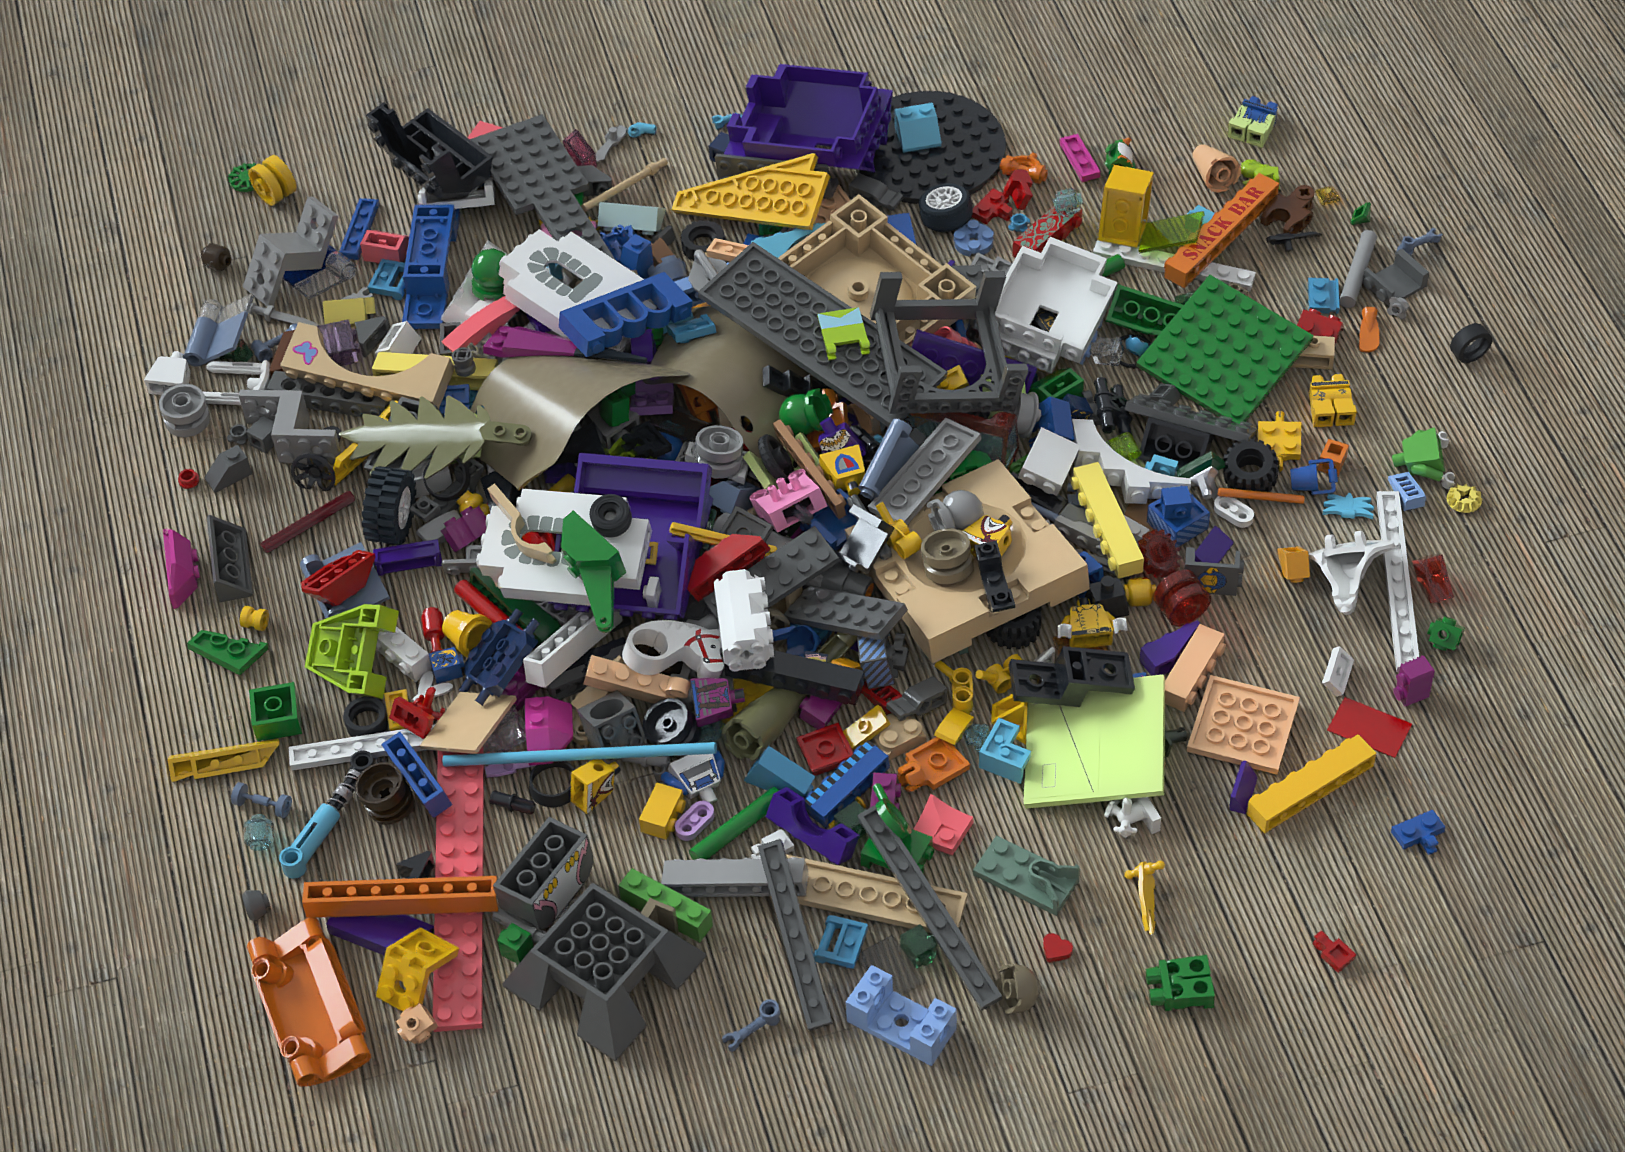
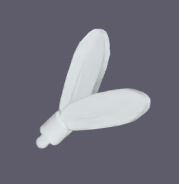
(427, 681)

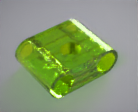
(1125, 446)

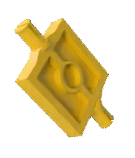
(1282, 437)

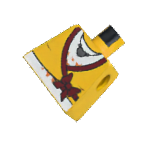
(989, 529)
(592, 783)

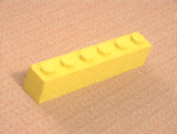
(393, 363)
(1107, 520)

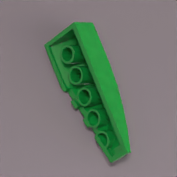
(1141, 311)

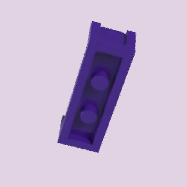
(407, 557)

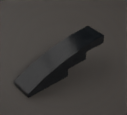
(790, 382)
(1039, 497)

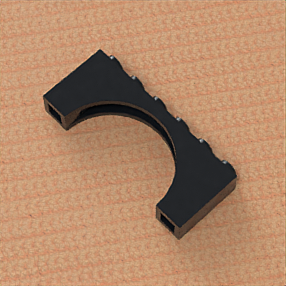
(584, 440)

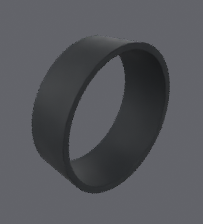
(463, 488)
(545, 800)

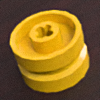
(272, 180)

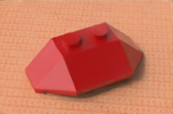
(731, 554)
(340, 578)

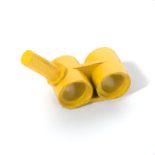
(901, 539)
(997, 676)
(961, 692)

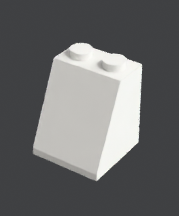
(1049, 461)

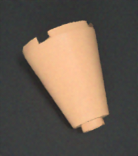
(1216, 168)

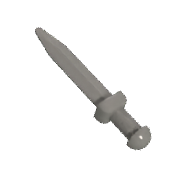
(270, 313)

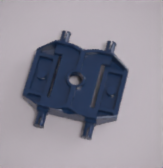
(505, 662)

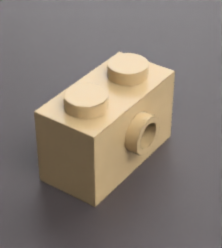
(1318, 354)

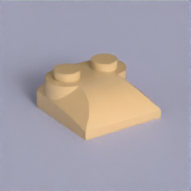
(900, 736)

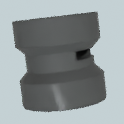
(463, 362)

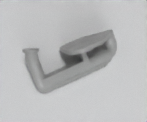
(704, 269)

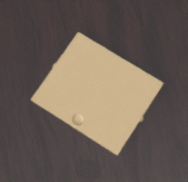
(467, 723)

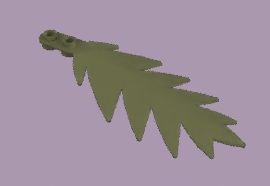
(431, 432)

